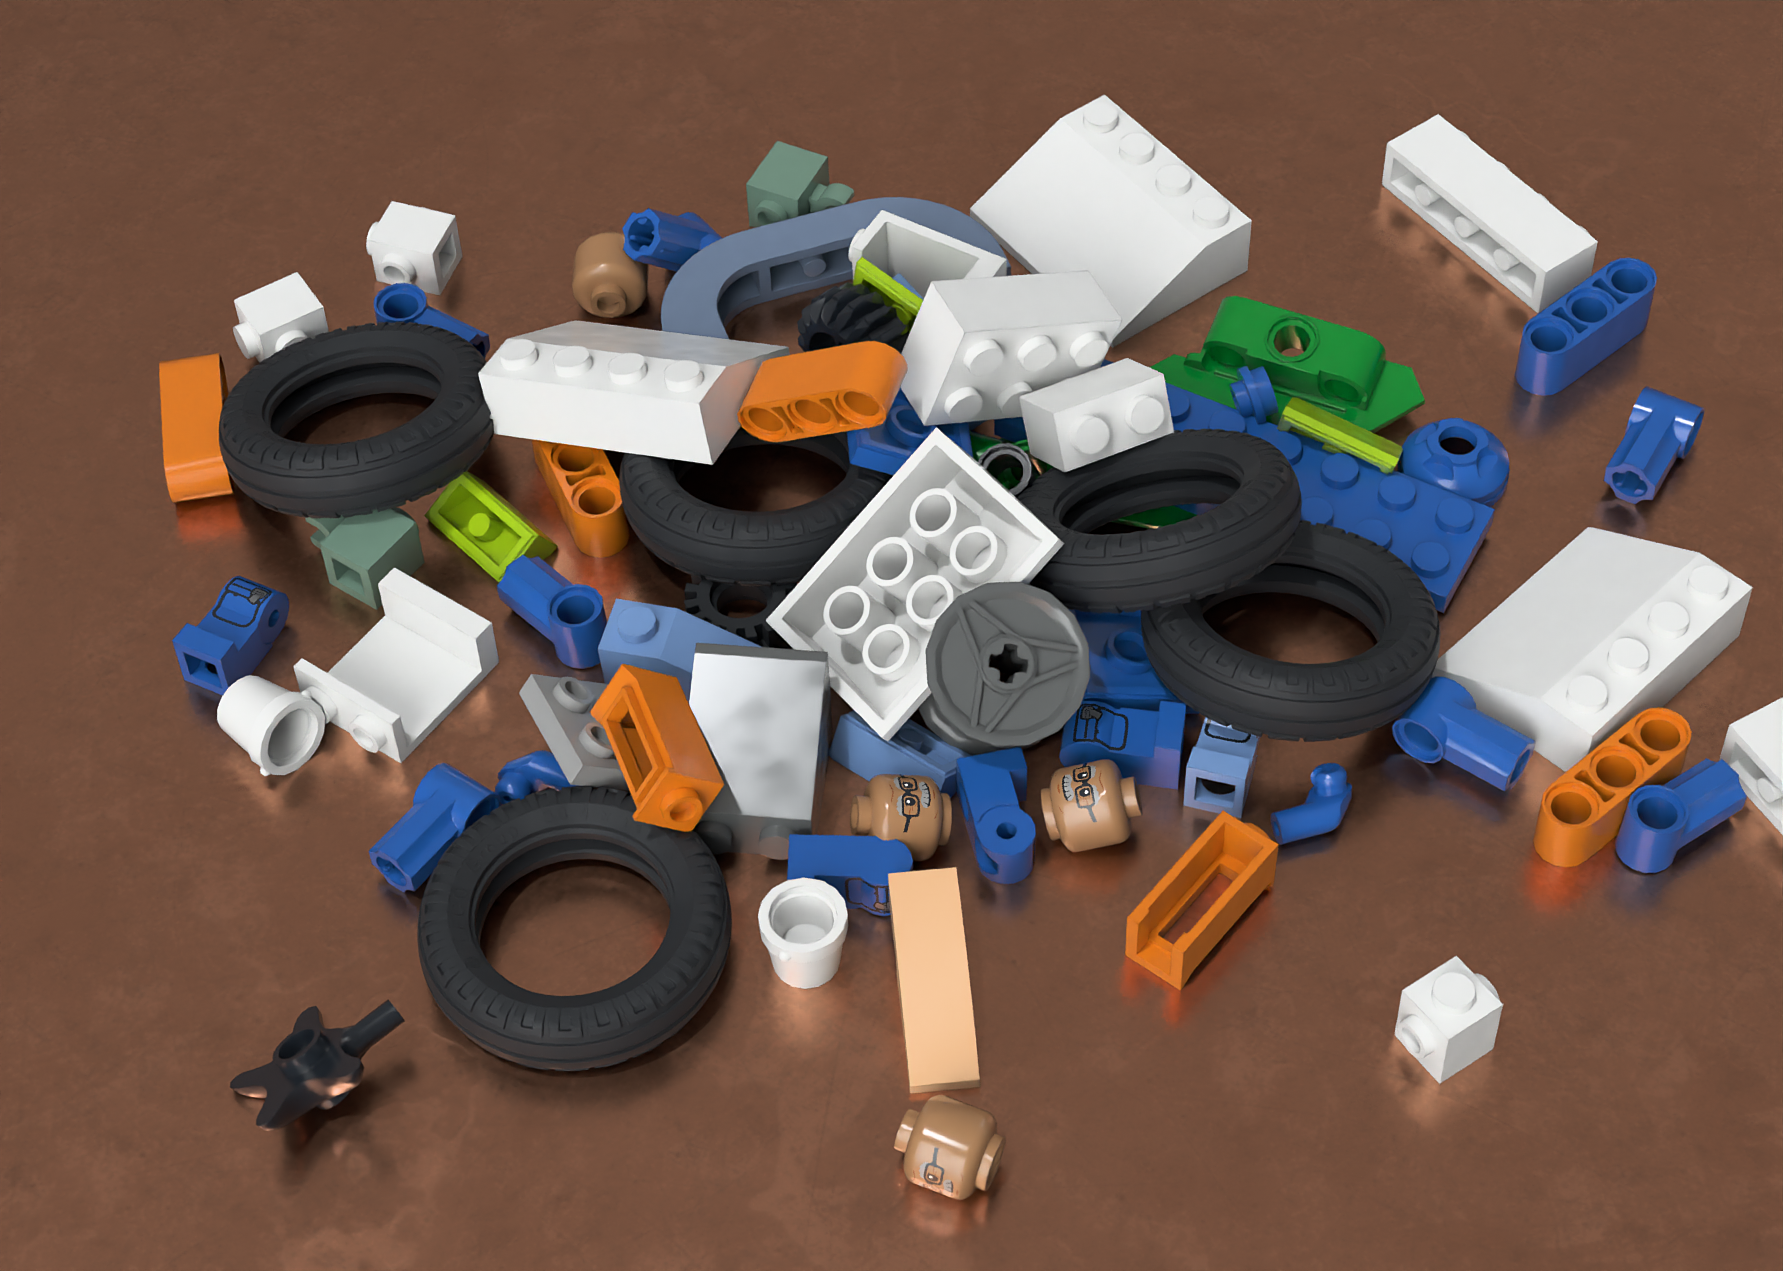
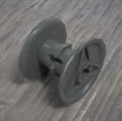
(1034, 644)

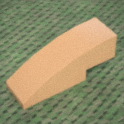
(933, 980)

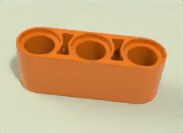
(823, 391)
(191, 407)
(585, 495)
(1590, 799)

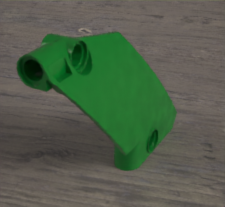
(1337, 372)

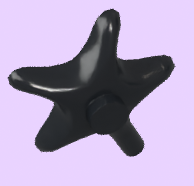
(314, 1065)

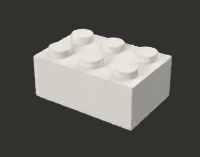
(1002, 338)

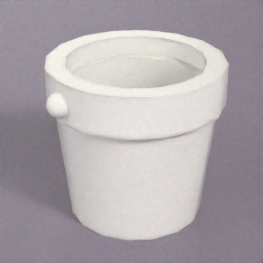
(271, 723)
(804, 931)

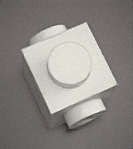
(415, 247)
(277, 317)
(1448, 1018)

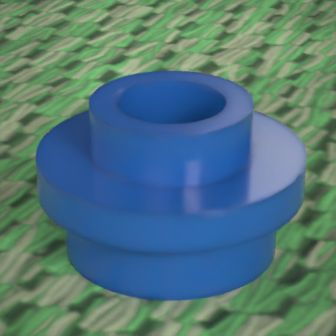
(1254, 394)

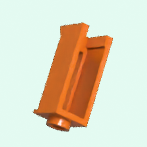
(658, 747)
(1225, 847)

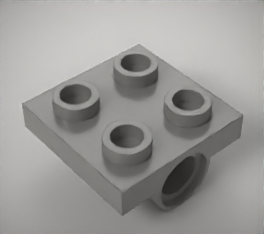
(573, 735)

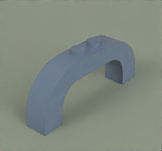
(791, 260)

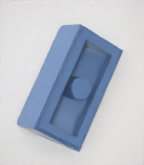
(909, 752)

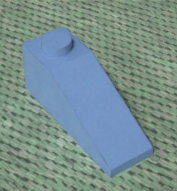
(657, 640)

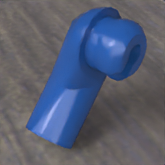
(530, 775)
(1322, 809)

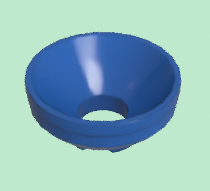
(1475, 475)

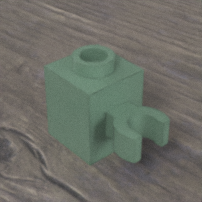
(792, 185)
(366, 548)

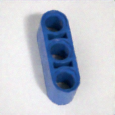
(1585, 326)

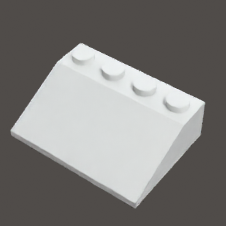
(1123, 208)
(623, 388)
(899, 566)
(1597, 640)

